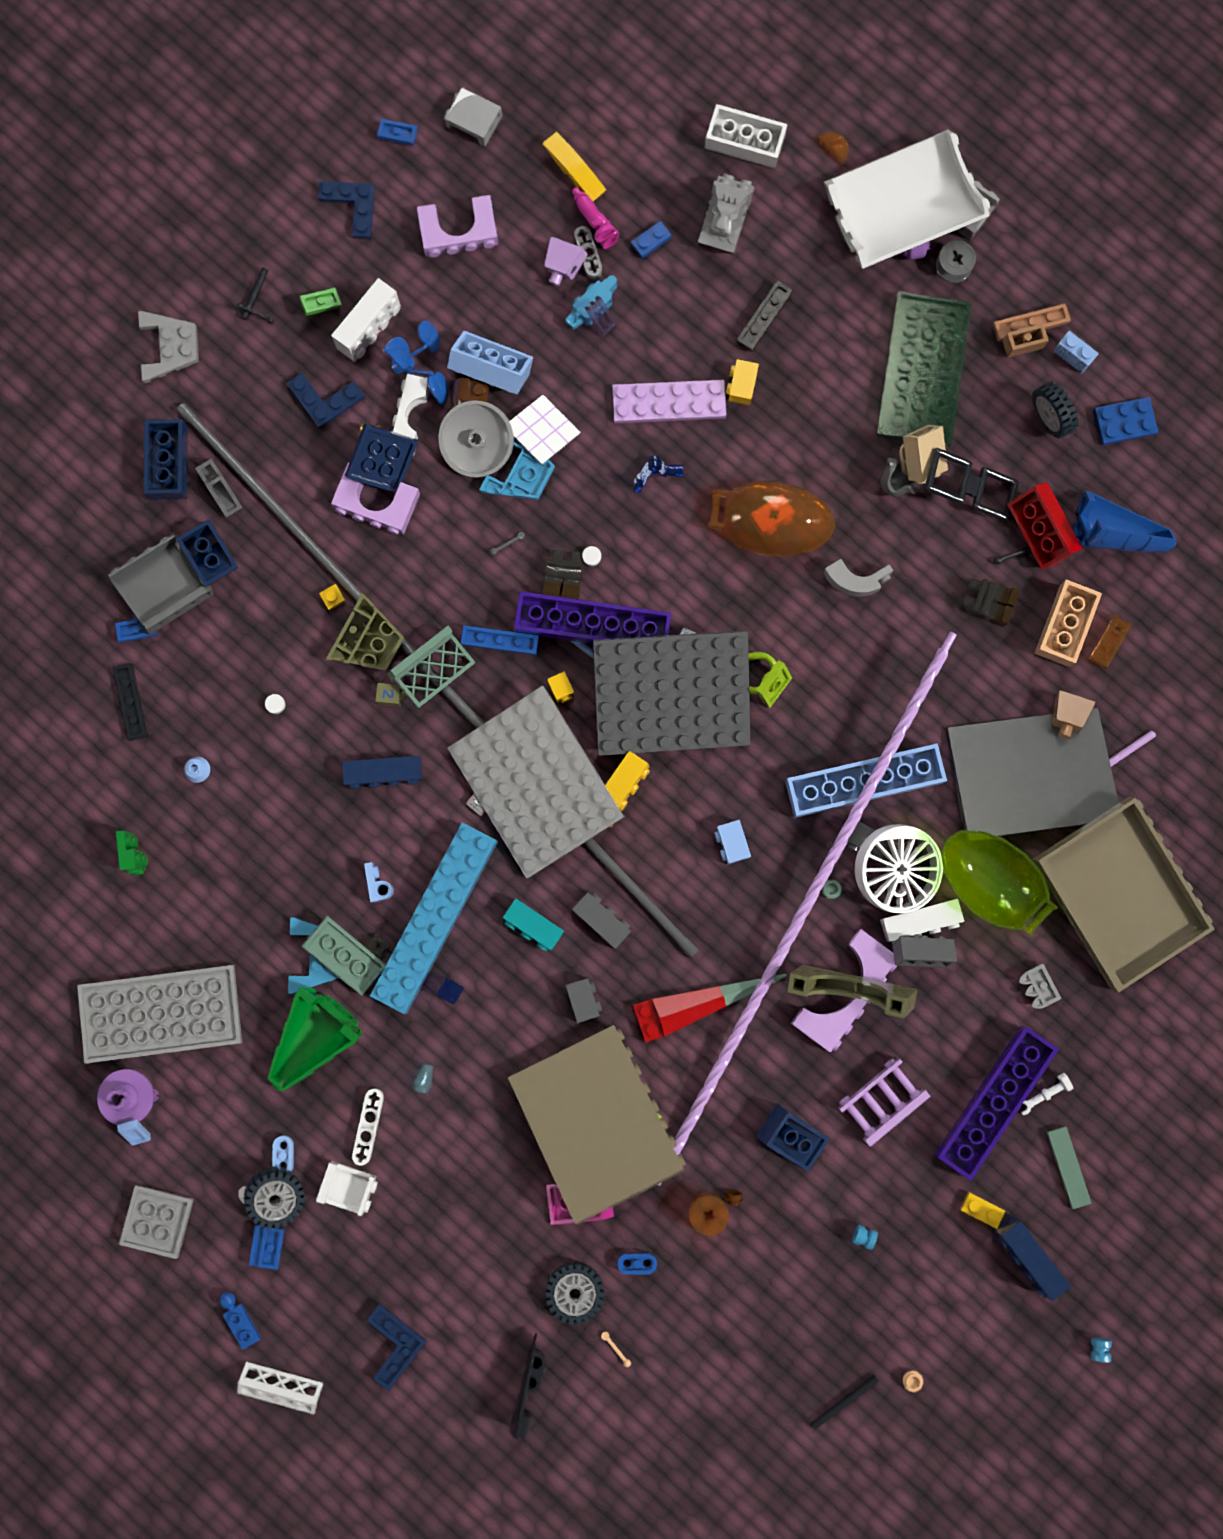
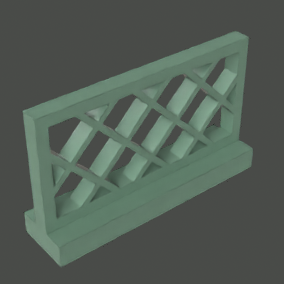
(425, 652)

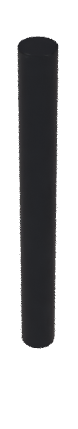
(844, 1402)

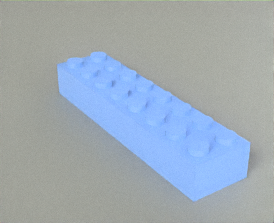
(845, 783)

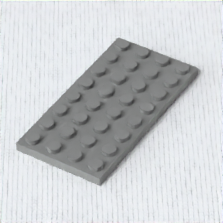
(159, 1014)

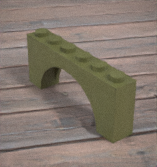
(893, 998)

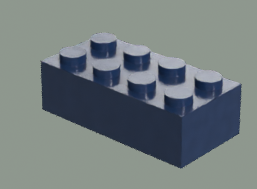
(165, 459)
(1032, 1259)

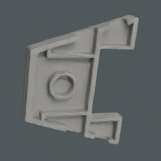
(177, 344)

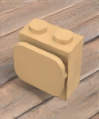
(918, 451)

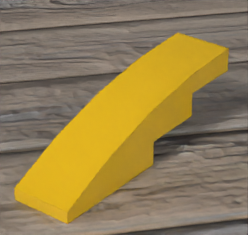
(574, 166)

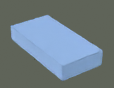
(134, 1132)

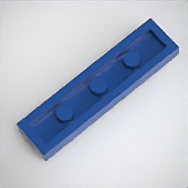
(499, 640)

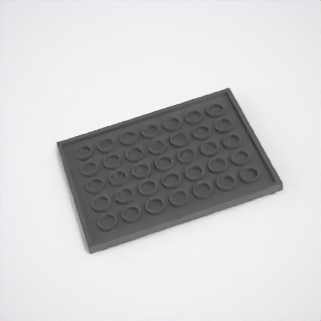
(672, 692)

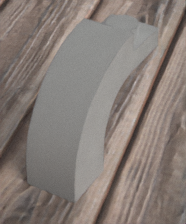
(854, 585)

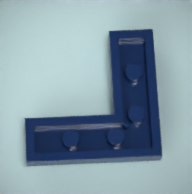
(360, 195)
(330, 409)
(405, 1338)

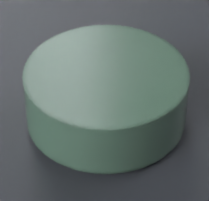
(831, 889)

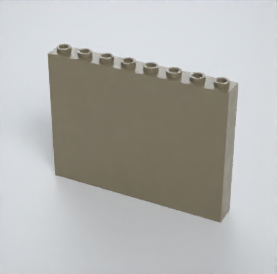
(1124, 894)
(596, 1124)

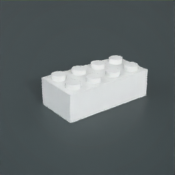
(745, 136)
(366, 320)

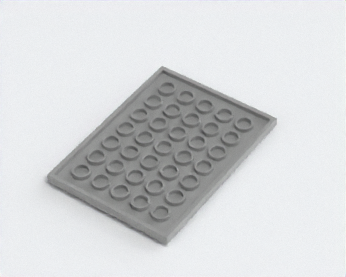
(535, 782)

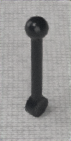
(240, 306)
(1026, 551)

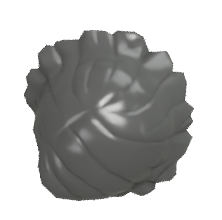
(894, 481)

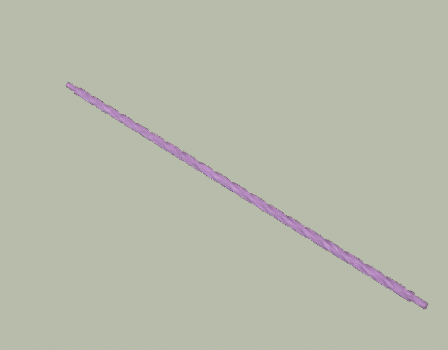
(812, 894)

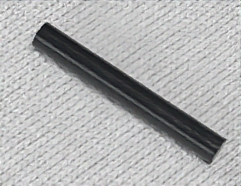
(254, 293)

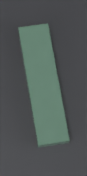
(1068, 1167)

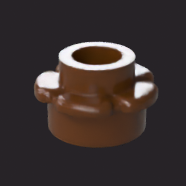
(733, 1197)

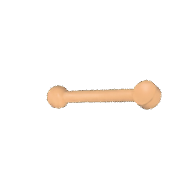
(626, 1362)

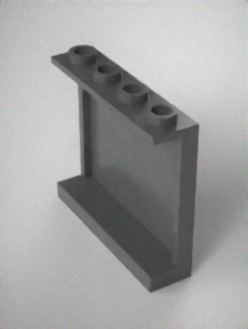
(159, 584)

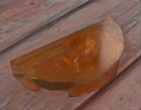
(835, 145)

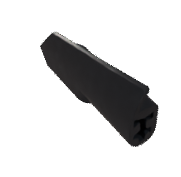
(521, 1416)

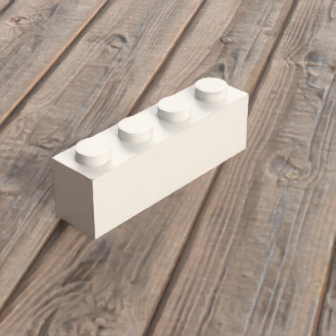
(923, 920)

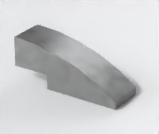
(218, 487)

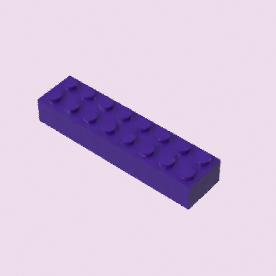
(585, 620)
(996, 1102)

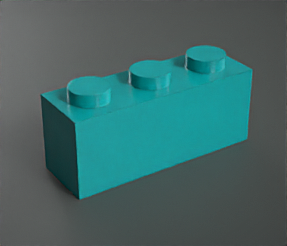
(533, 925)

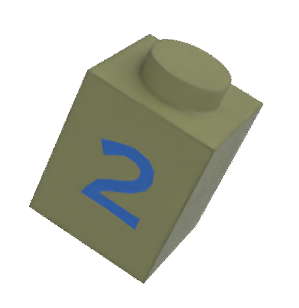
(389, 695)

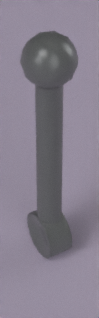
(493, 551)

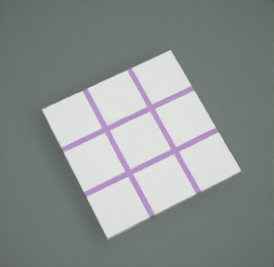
(543, 429)

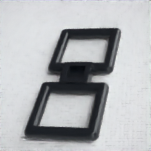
(970, 484)

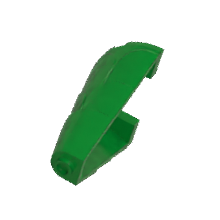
(311, 1037)

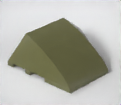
(366, 638)

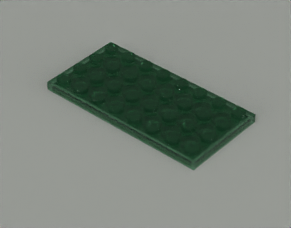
(924, 365)

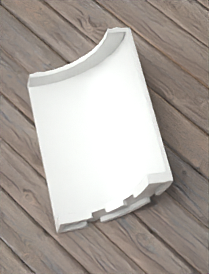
(905, 199)

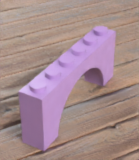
(829, 1028)

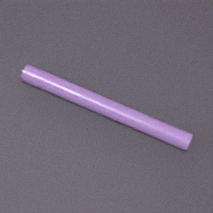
(1132, 747)

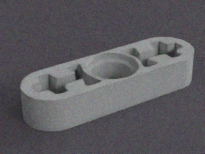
(588, 245)

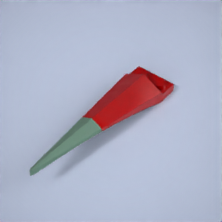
(670, 1013)

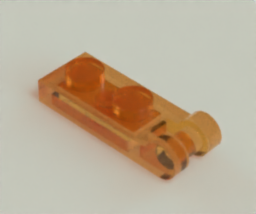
(1110, 642)

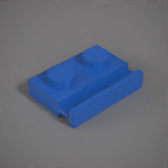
(266, 1247)

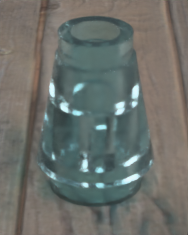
(423, 1079)

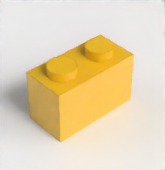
(743, 382)

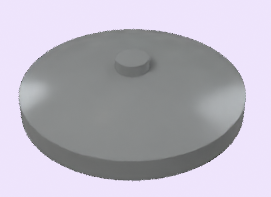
(476, 438)

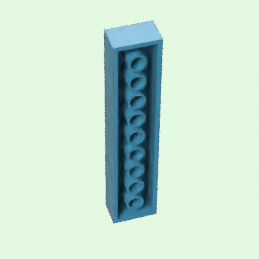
(434, 918)

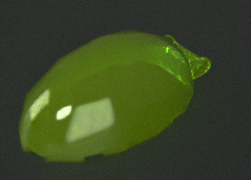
(996, 880)

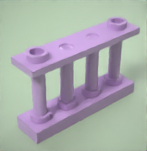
(887, 1121)

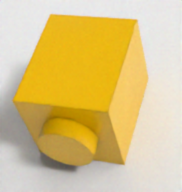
(561, 687)

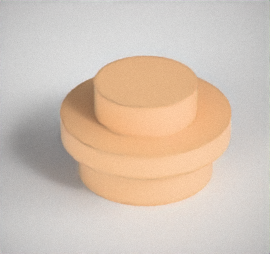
(912, 1381)

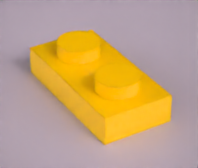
(982, 1210)

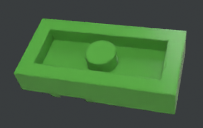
(320, 301)

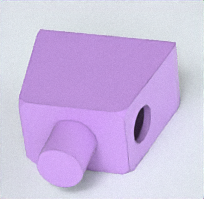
(563, 260)

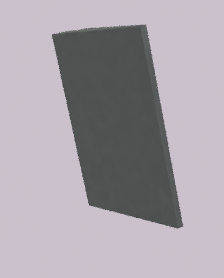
(1027, 778)

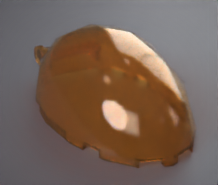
(773, 518)

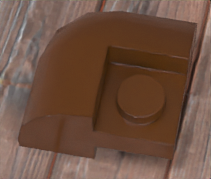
(466, 390)

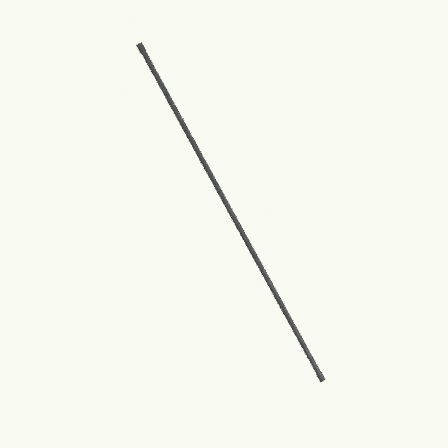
(687, 946)

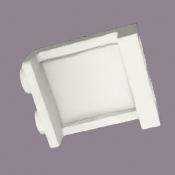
(347, 1188)

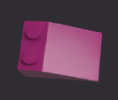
(559, 1212)

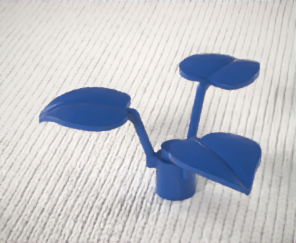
(403, 361)

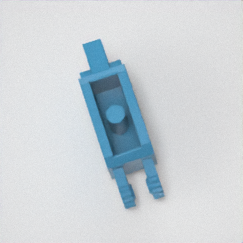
(603, 290)

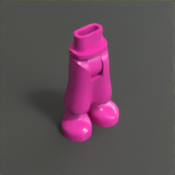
(605, 232)

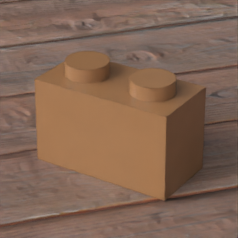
(1025, 340)

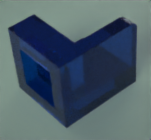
(450, 991)

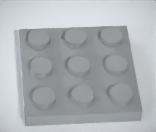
(156, 1221)

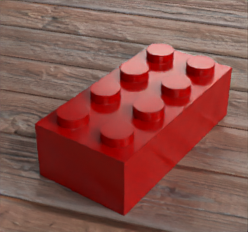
(1044, 526)

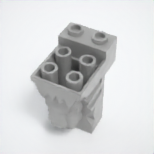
(726, 213)

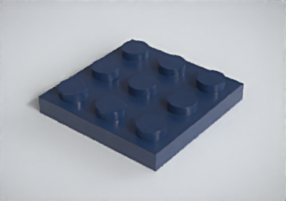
(381, 457)

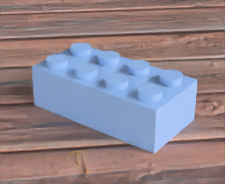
(490, 362)

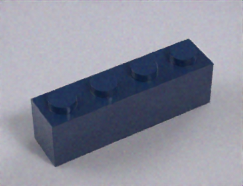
(382, 771)

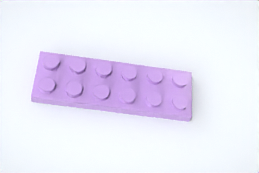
(669, 401)

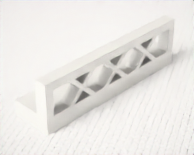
(277, 1394)

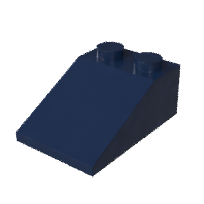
(207, 552)
(792, 1137)

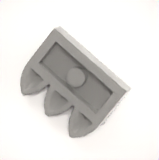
(1041, 986)

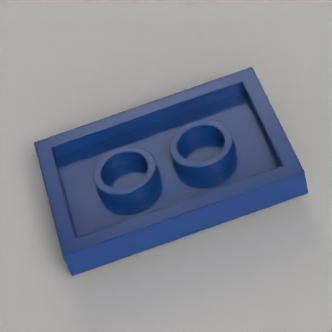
(1125, 421)

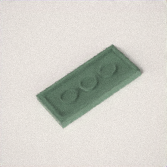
(344, 955)

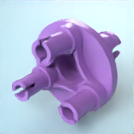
(137, 1096)

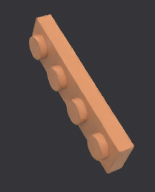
(1050, 317)

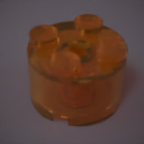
(711, 1225)

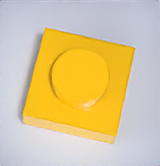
(332, 597)

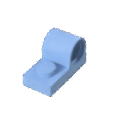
(372, 874)

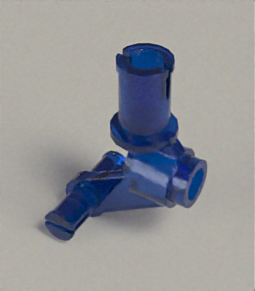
(655, 466)

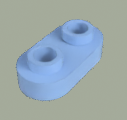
(283, 1155)

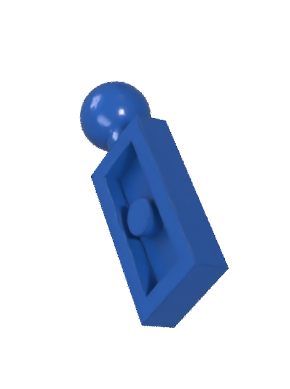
(239, 1321)

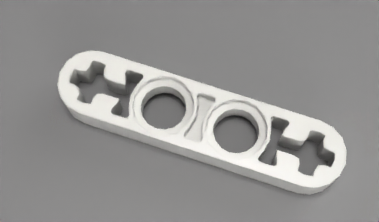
(366, 1126)

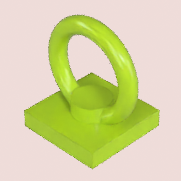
(773, 681)

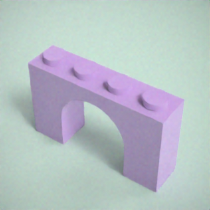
(438, 242)
(393, 518)

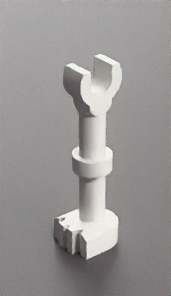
(1064, 1084)

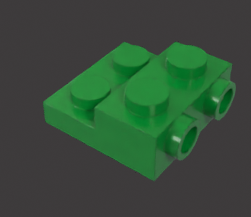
(130, 859)

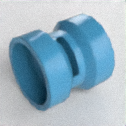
(864, 1237)
(1101, 1349)

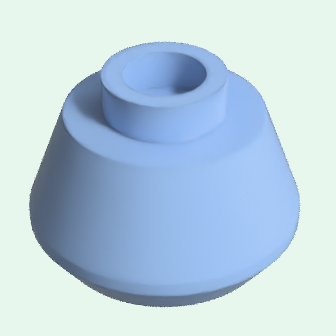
(197, 769)

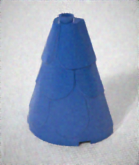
(1111, 526)

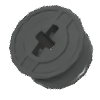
(959, 252)

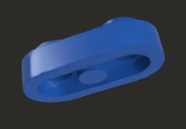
(637, 1266)

